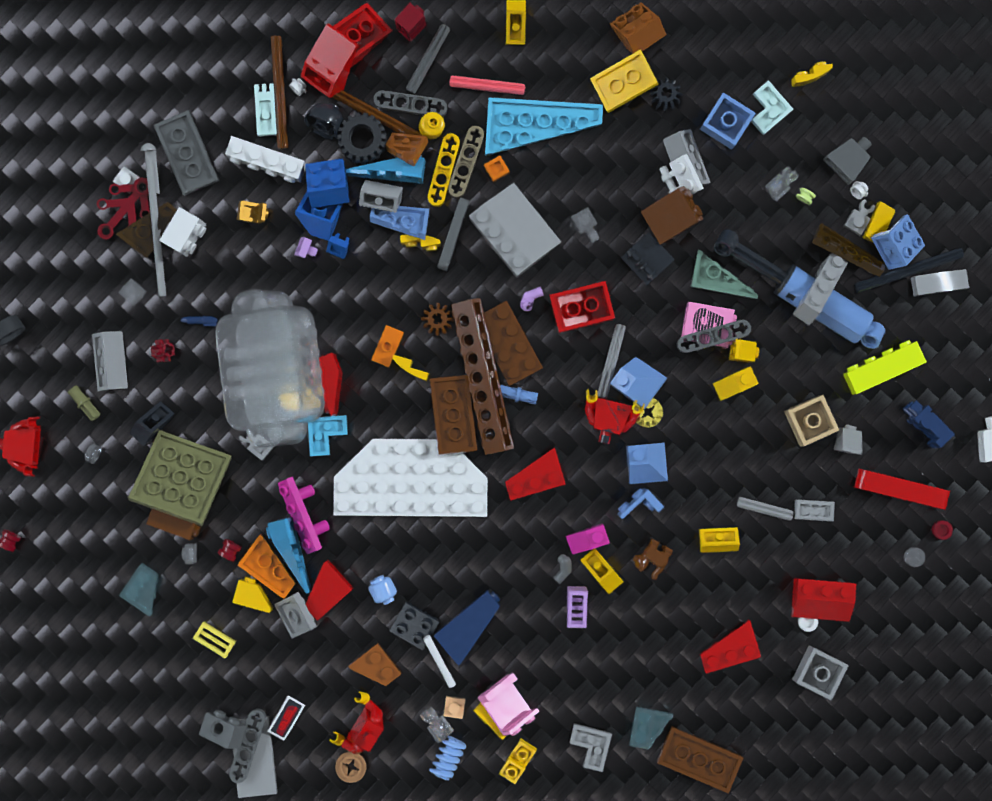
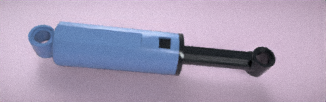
(838, 312)

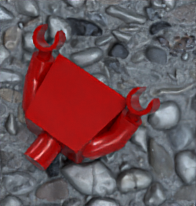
(22, 445)

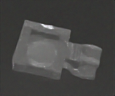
(780, 184)
(585, 222)
(438, 726)

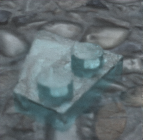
(141, 589)
(647, 726)

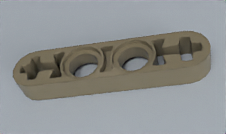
(464, 161)

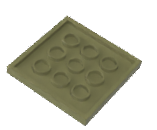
(180, 478)

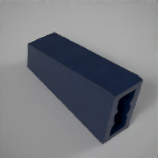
(465, 628)

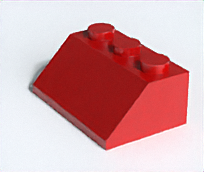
(823, 599)

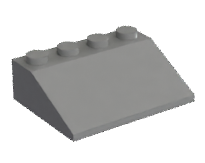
(514, 229)

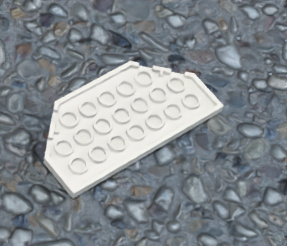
(409, 480)

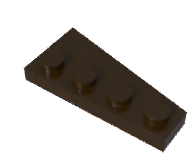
(847, 250)

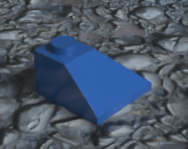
(318, 220)

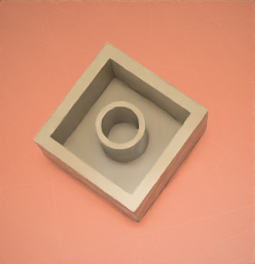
(811, 420)

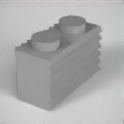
(380, 196)

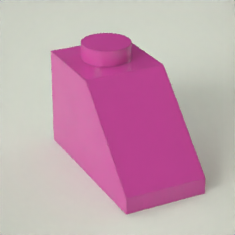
(587, 539)

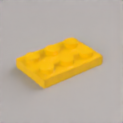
(624, 81)

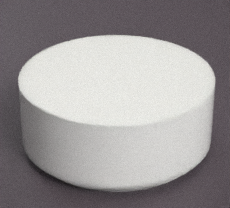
(807, 624)

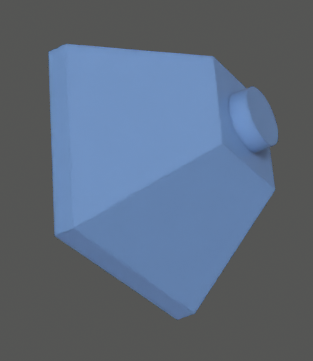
(638, 381)
(646, 463)

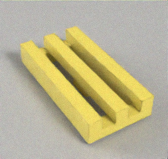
(200, 631)

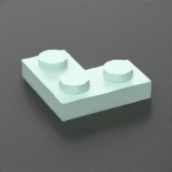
(775, 107)

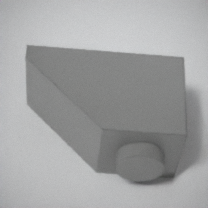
(849, 440)

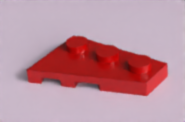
(537, 477)
(731, 650)

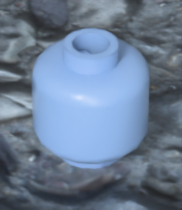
(382, 589)

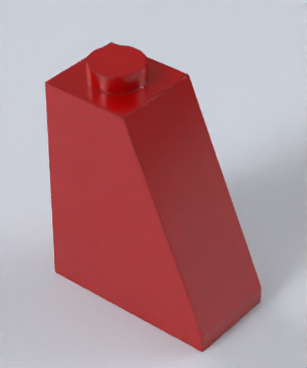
(327, 590)

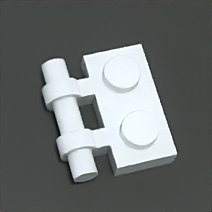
(684, 173)

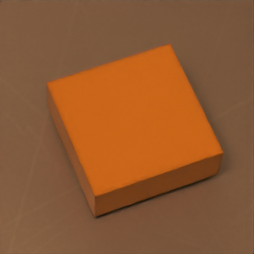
(496, 168)

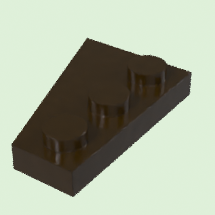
(140, 234)

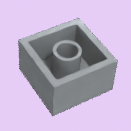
(820, 672)

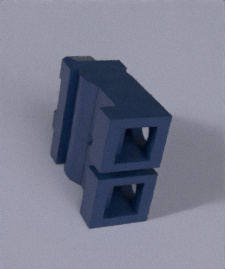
(929, 424)

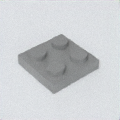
(295, 615)

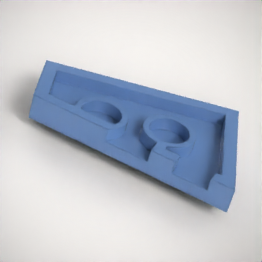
(406, 220)

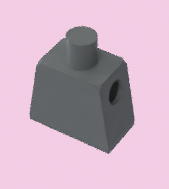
(849, 159)

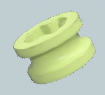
(805, 196)

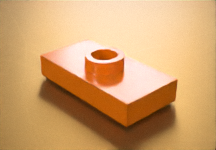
(387, 346)

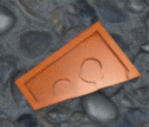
(267, 568)

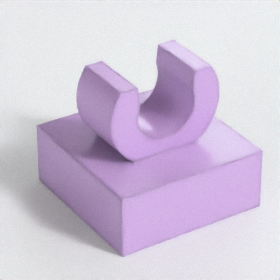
(304, 248)

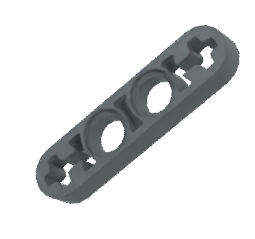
(410, 105)
(453, 234)
(713, 334)
(247, 745)

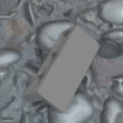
(684, 143)
(109, 360)

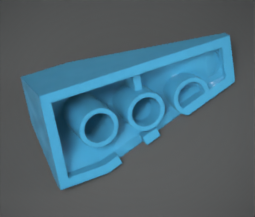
(392, 170)
(287, 543)

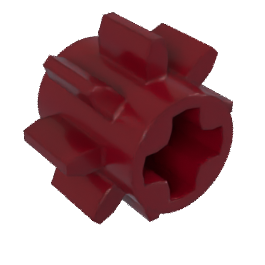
(162, 350)

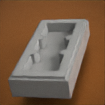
(814, 510)

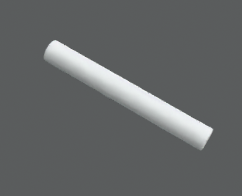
(439, 661)

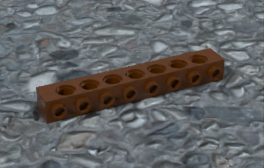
(486, 366)

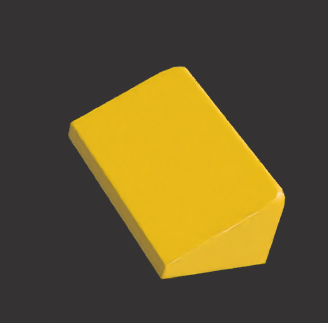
(879, 221)
(719, 539)

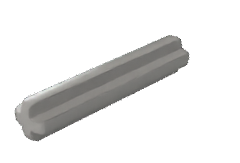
(765, 508)

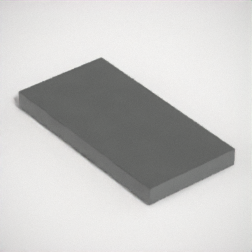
(186, 152)

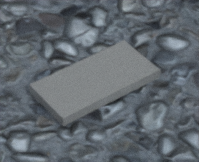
(262, 775)

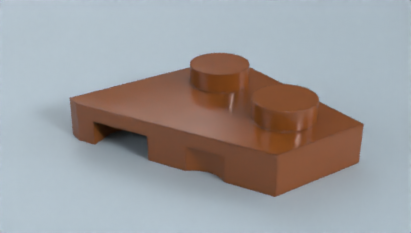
(406, 146)
(376, 666)

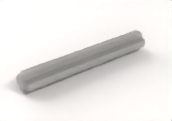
(611, 360)

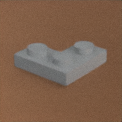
(596, 742)

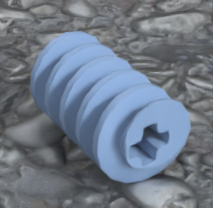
(448, 758)

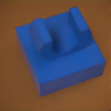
(337, 246)

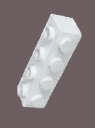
(266, 159)

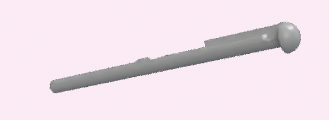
(153, 188)

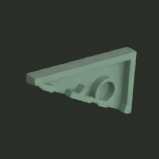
(712, 277)

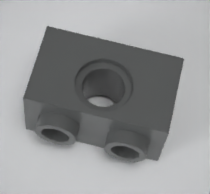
(222, 729)

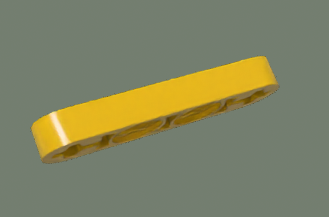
(445, 170)

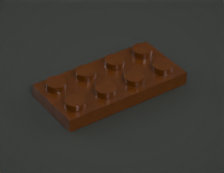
(510, 344)
(453, 415)
(700, 759)

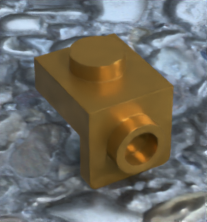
(252, 212)

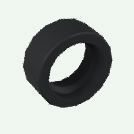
(10, 329)

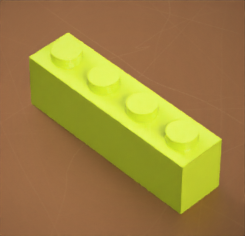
(885, 367)

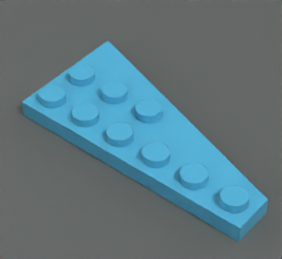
(524, 122)

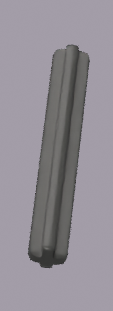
(428, 58)

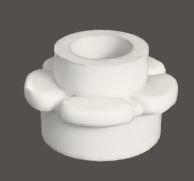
(298, 86)
(859, 190)

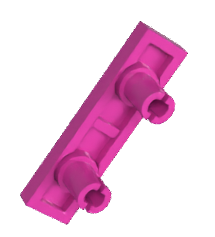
(296, 508)

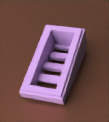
(577, 590)

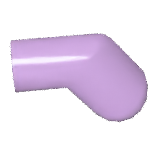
(528, 298)

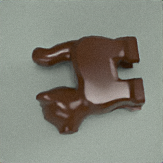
(652, 555)

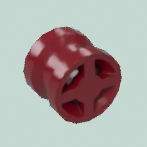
(9, 540)
(229, 550)

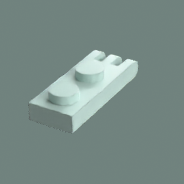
(265, 110)

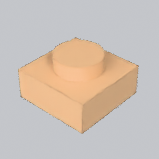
(454, 707)

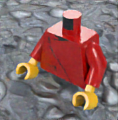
(610, 416)
(365, 730)

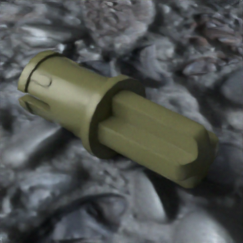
(84, 403)

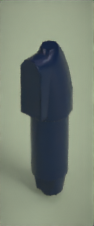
(205, 320)

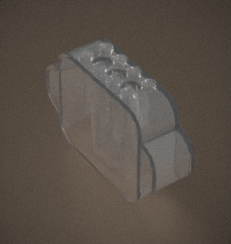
(269, 368)

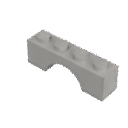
(822, 287)

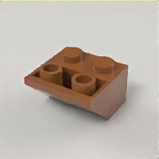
(638, 28)

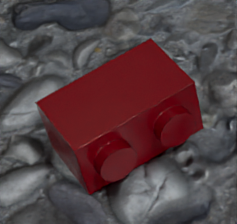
(410, 21)

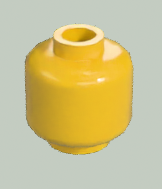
(431, 125)

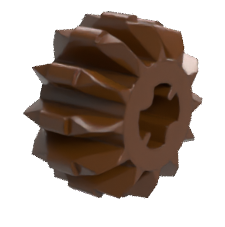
(437, 311)

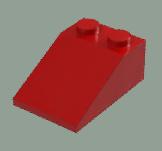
(365, 29)
(582, 307)

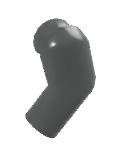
(565, 568)

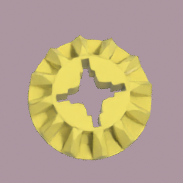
(657, 413)

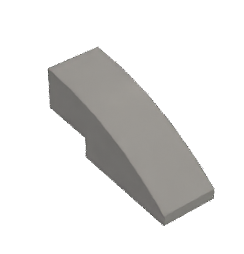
(939, 282)

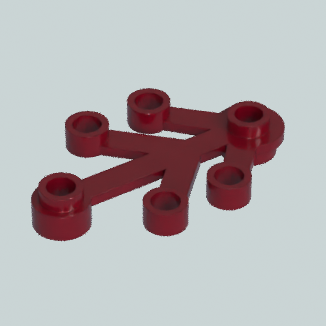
(126, 205)

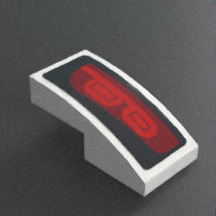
(285, 718)

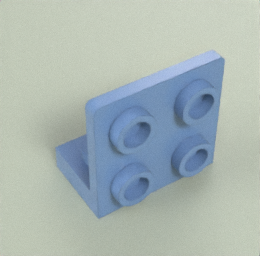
(899, 243)
(650, 502)

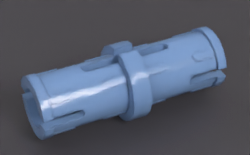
(519, 394)

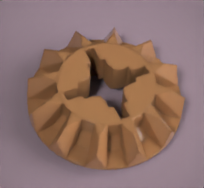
(342, 770)

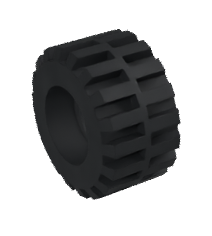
(357, 123)

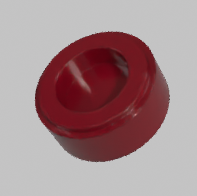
(942, 529)

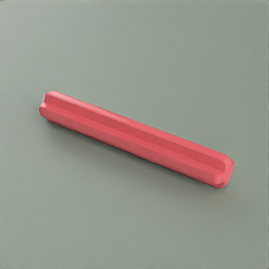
(487, 85)

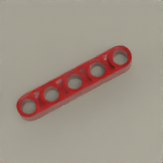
(902, 489)

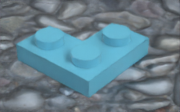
(321, 430)

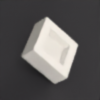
(125, 177)

